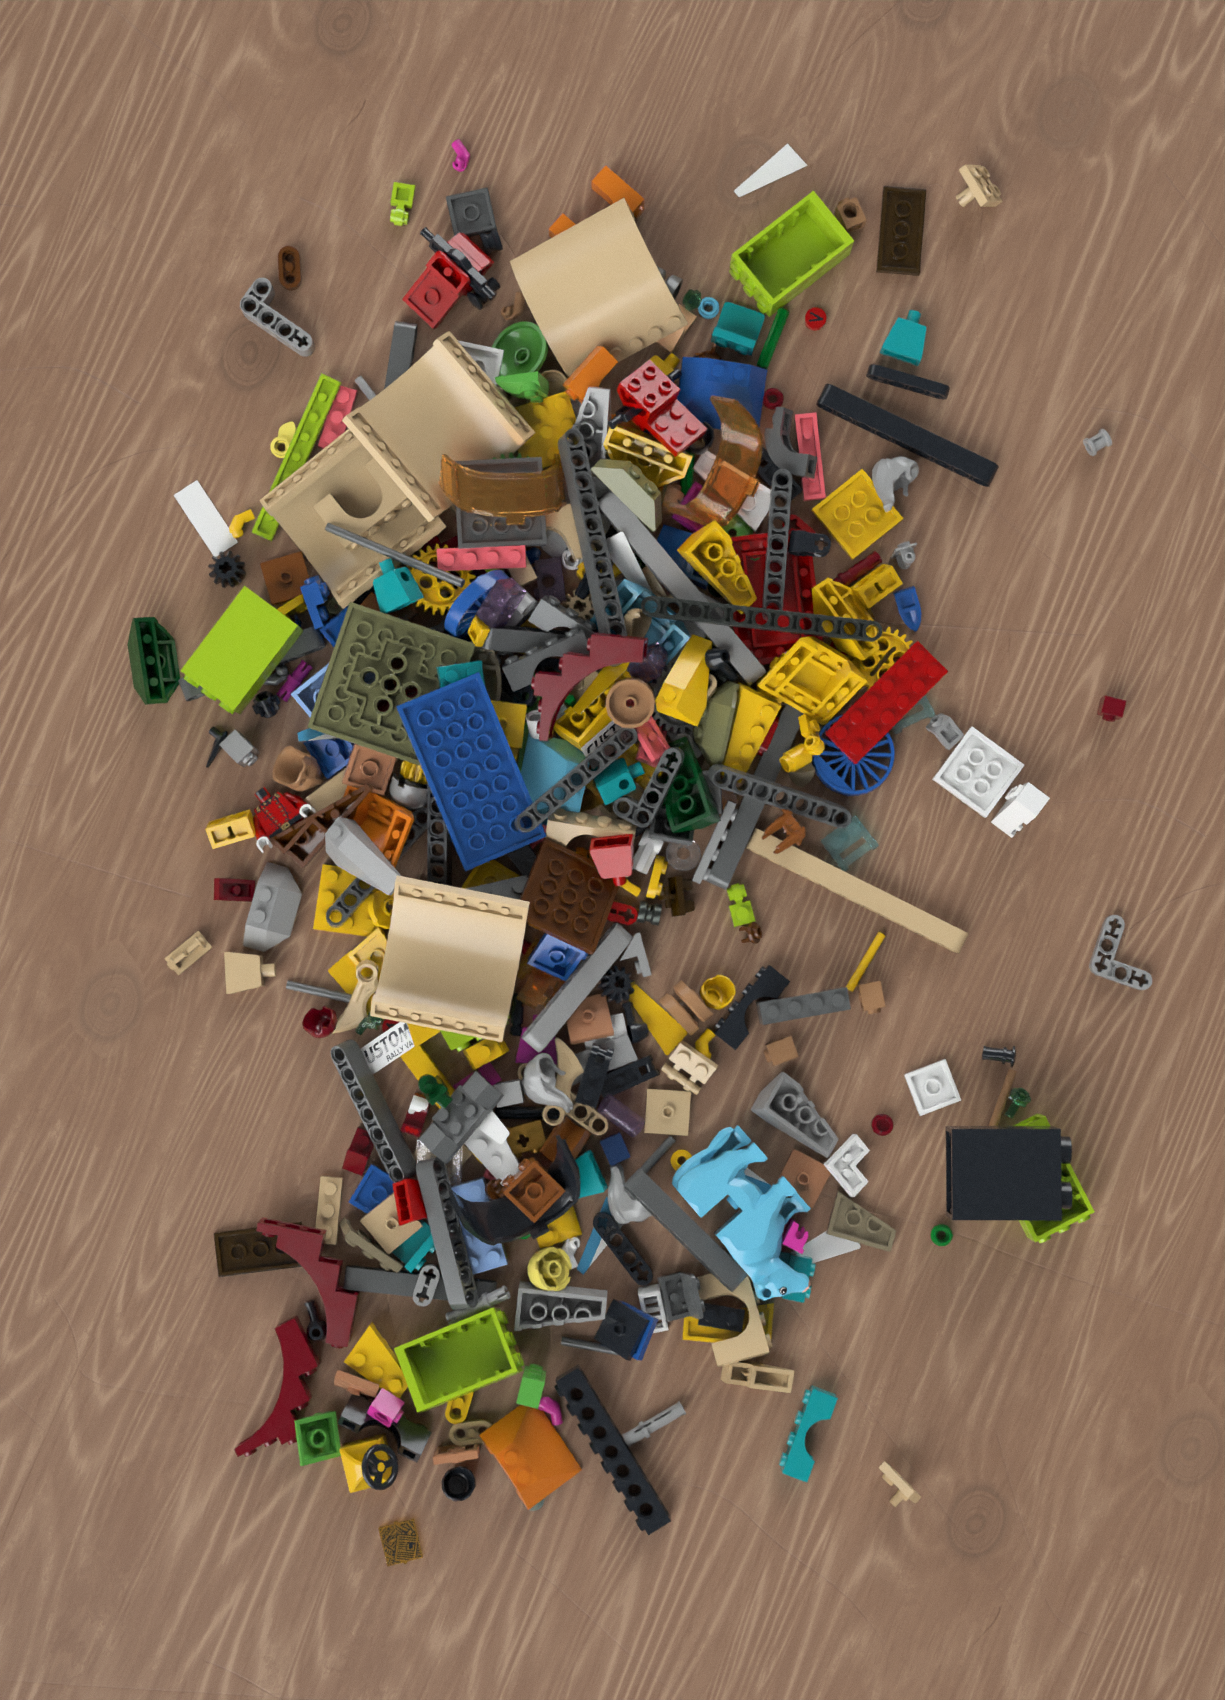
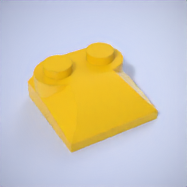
(561, 1229)

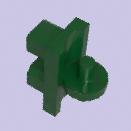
(434, 1090)

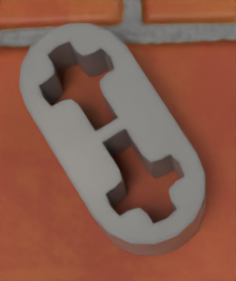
(431, 1286)

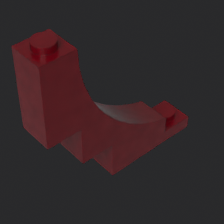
(306, 1247)

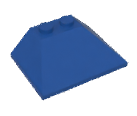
(720, 378)

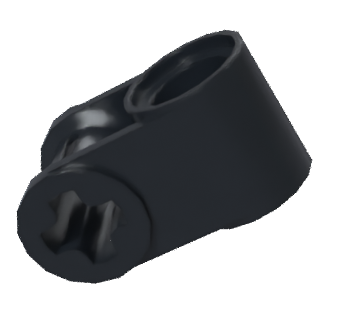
(805, 544)

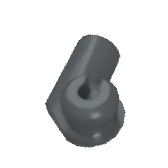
(278, 676)

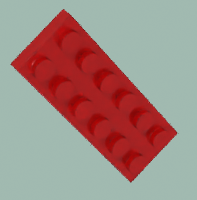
(886, 702)

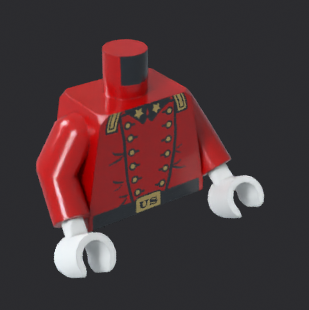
(277, 814)

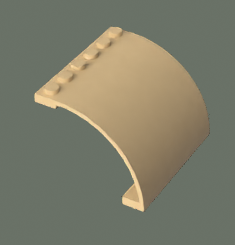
(597, 289)
(436, 410)
(342, 473)
(451, 959)

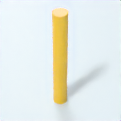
(865, 961)

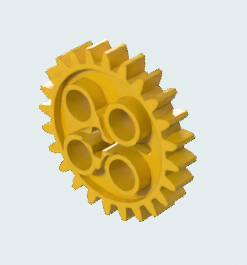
(432, 595)
(890, 640)

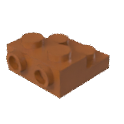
(532, 1189)

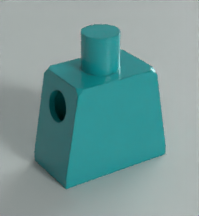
(906, 339)
(395, 588)
(617, 779)
(591, 1177)

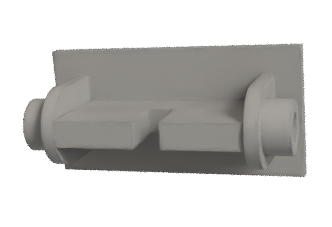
(904, 554)

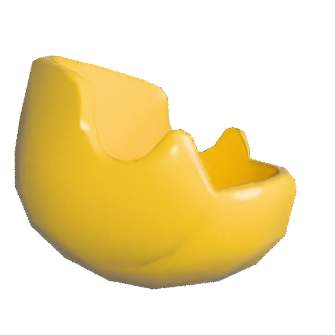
(717, 992)

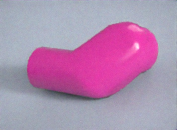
(463, 156)
(553, 1408)

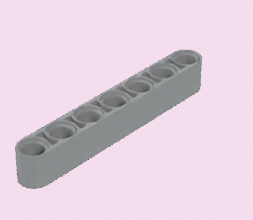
(577, 987)

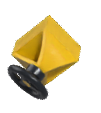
(369, 1463)

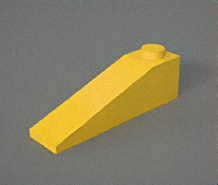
(716, 561)
(687, 684)

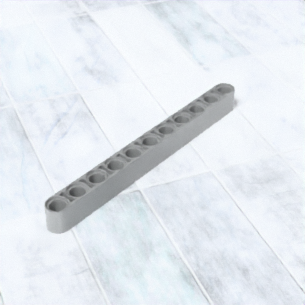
(678, 585)

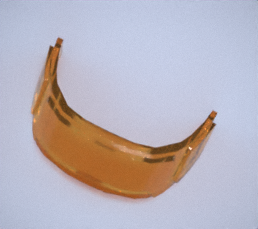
(732, 471)
(503, 493)

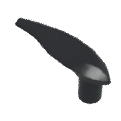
(220, 736)

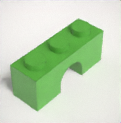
(531, 1386)

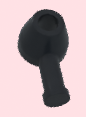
(718, 659)
(636, 1030)
(315, 1323)

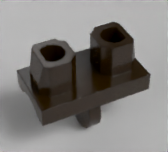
(674, 896)

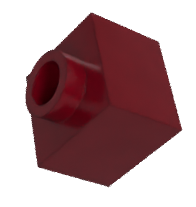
(1111, 708)

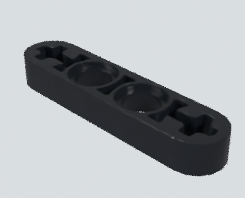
(908, 381)
(621, 1249)

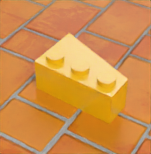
(377, 1362)

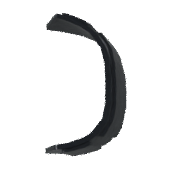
(504, 1222)

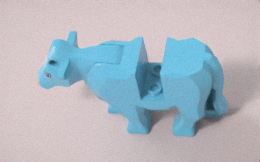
(756, 1230)

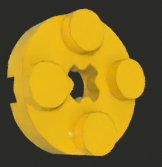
(377, 908)

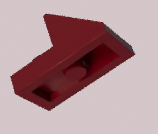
(234, 889)
(359, 1152)

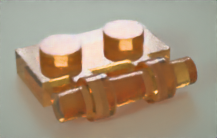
(536, 986)

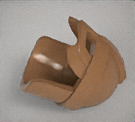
(296, 769)

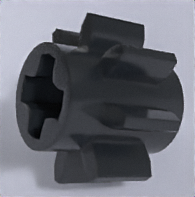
(266, 704)

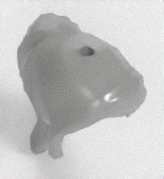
(892, 474)
(540, 1083)
(621, 1203)

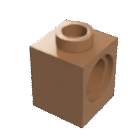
(850, 224)
(871, 997)
(780, 1050)

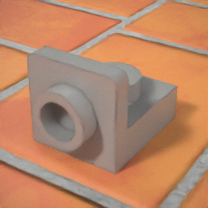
(945, 730)

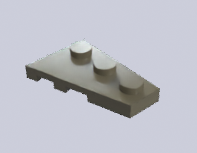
(858, 1225)
(370, 1250)

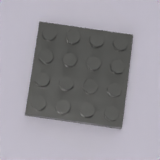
(492, 531)

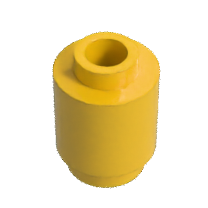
(795, 758)

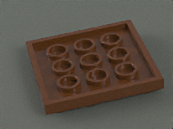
(568, 896)

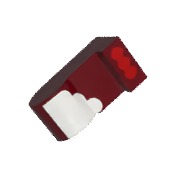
(416, 1115)

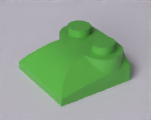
(525, 385)
(317, 1437)

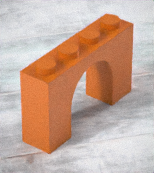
(611, 189)
(591, 374)

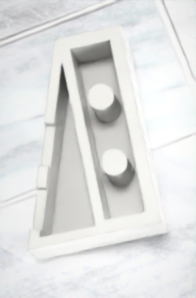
(1021, 807)

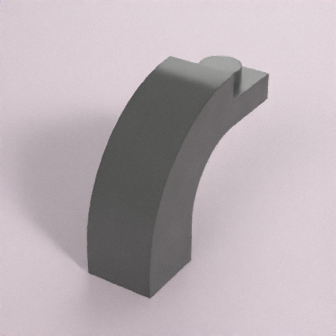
(780, 449)

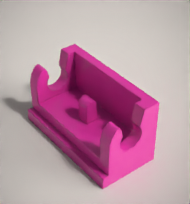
(793, 1237)

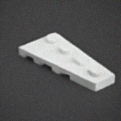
(753, 509)

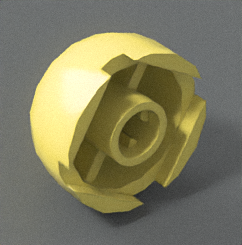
(549, 1269)

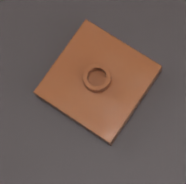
(369, 768)
(590, 1020)
(805, 1176)
(356, 1385)
(456, 1453)

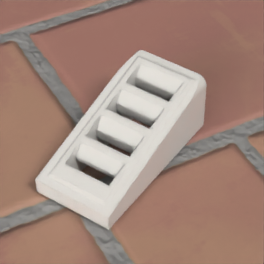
(652, 1294)

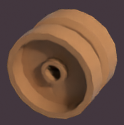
(634, 715)
(688, 1005)

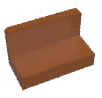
(573, 1135)

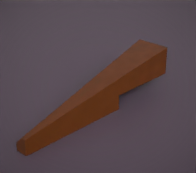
(308, 836)

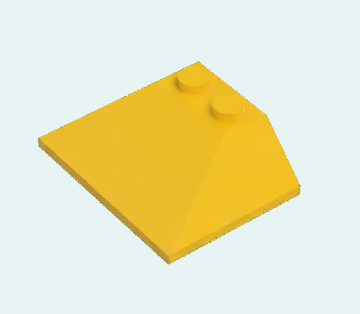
(814, 679)

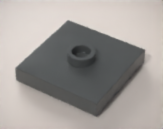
(471, 212)

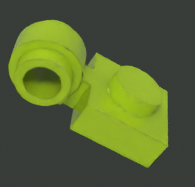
(403, 198)
(741, 911)

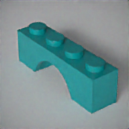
(817, 1406)

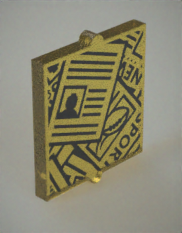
(400, 1542)

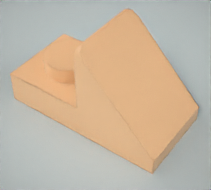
(672, 340)

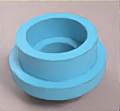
(708, 301)

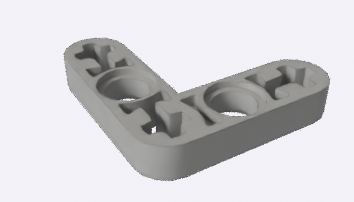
(1110, 964)

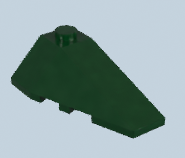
(689, 798)

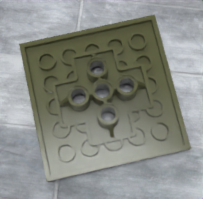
(370, 644)

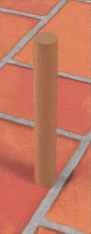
(997, 1113)

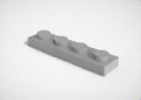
(711, 851)

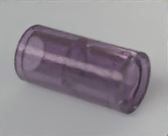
(621, 1115)

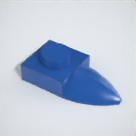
(908, 607)

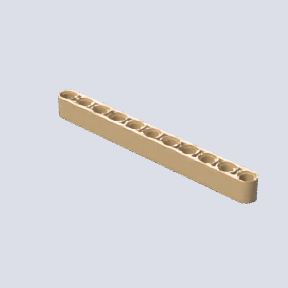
(859, 892)

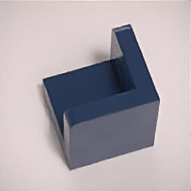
(615, 1148)

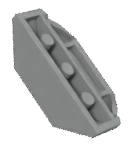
(272, 908)

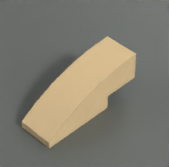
(758, 1376)

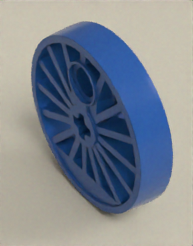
(468, 602)
(836, 783)

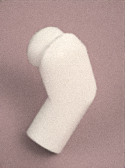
(570, 1247)

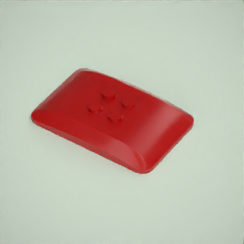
(797, 596)

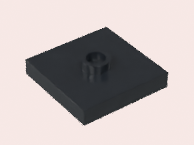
(621, 1329)

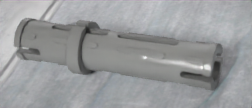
(485, 1302)
(645, 1428)

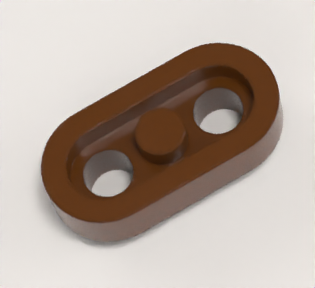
(289, 269)

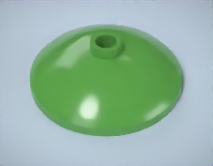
(523, 348)

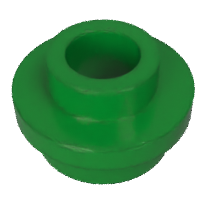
(948, 1235)

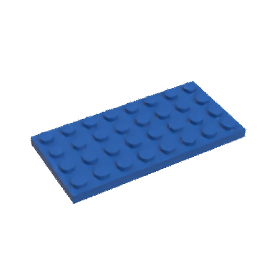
(470, 770)

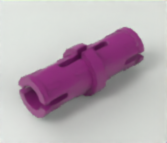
(294, 680)

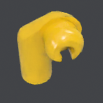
(238, 522)
(702, 1043)

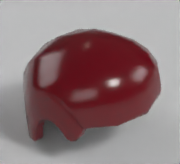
(320, 1022)

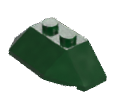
(152, 660)

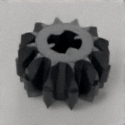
(230, 576)
(620, 992)

